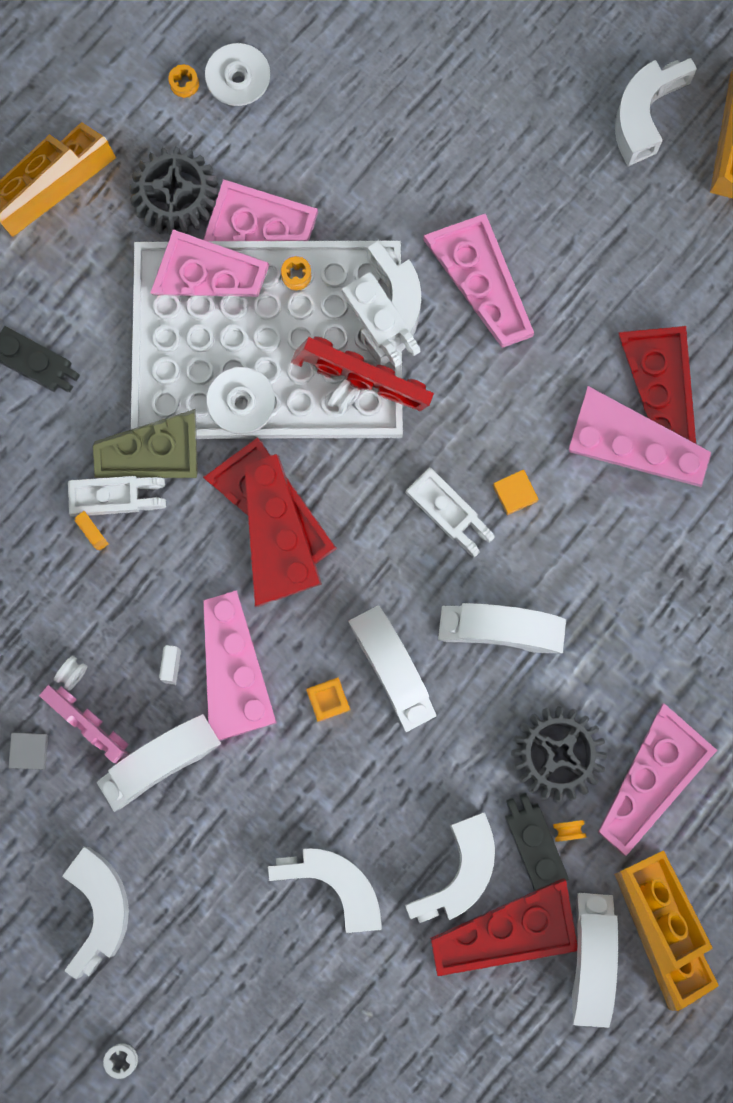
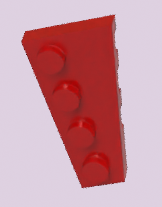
(361, 374)
(662, 376)
(230, 481)
(277, 539)
(512, 933)

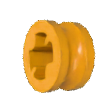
(176, 74)
(296, 263)
(569, 830)

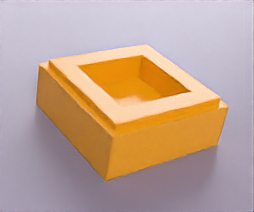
(515, 492)
(91, 531)
(328, 699)

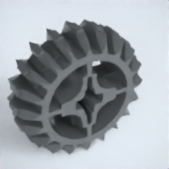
(149, 186)
(549, 766)

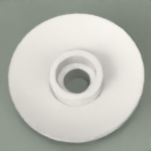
(236, 61)
(235, 385)

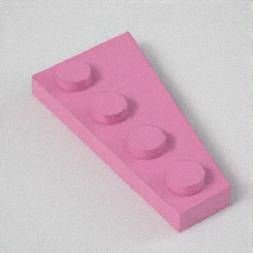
(481, 274)
(628, 439)
(234, 677)
(659, 773)

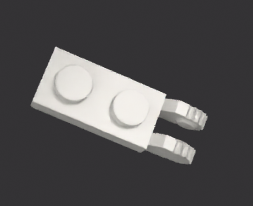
(379, 316)
(113, 495)
(448, 510)

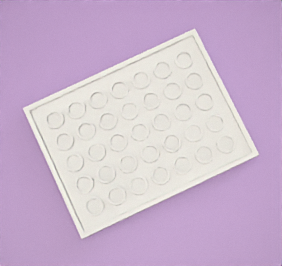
(193, 339)

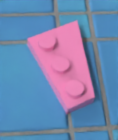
(258, 216)
(207, 269)
(87, 722)

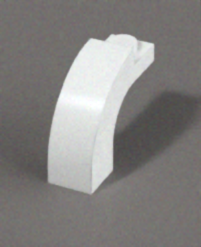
(634, 127)
(404, 291)
(502, 626)
(393, 667)
(157, 761)
(473, 874)
(352, 886)
(110, 909)
(596, 960)

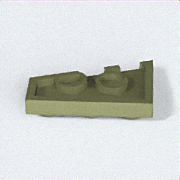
(152, 450)

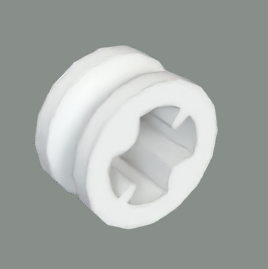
(344, 396)
(70, 673)
(109, 1062)

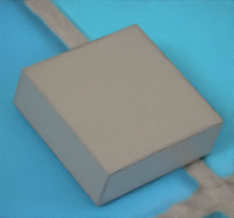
(28, 751)

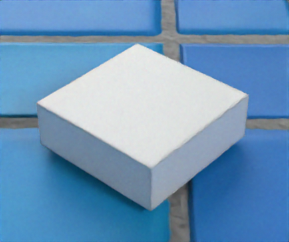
(170, 664)

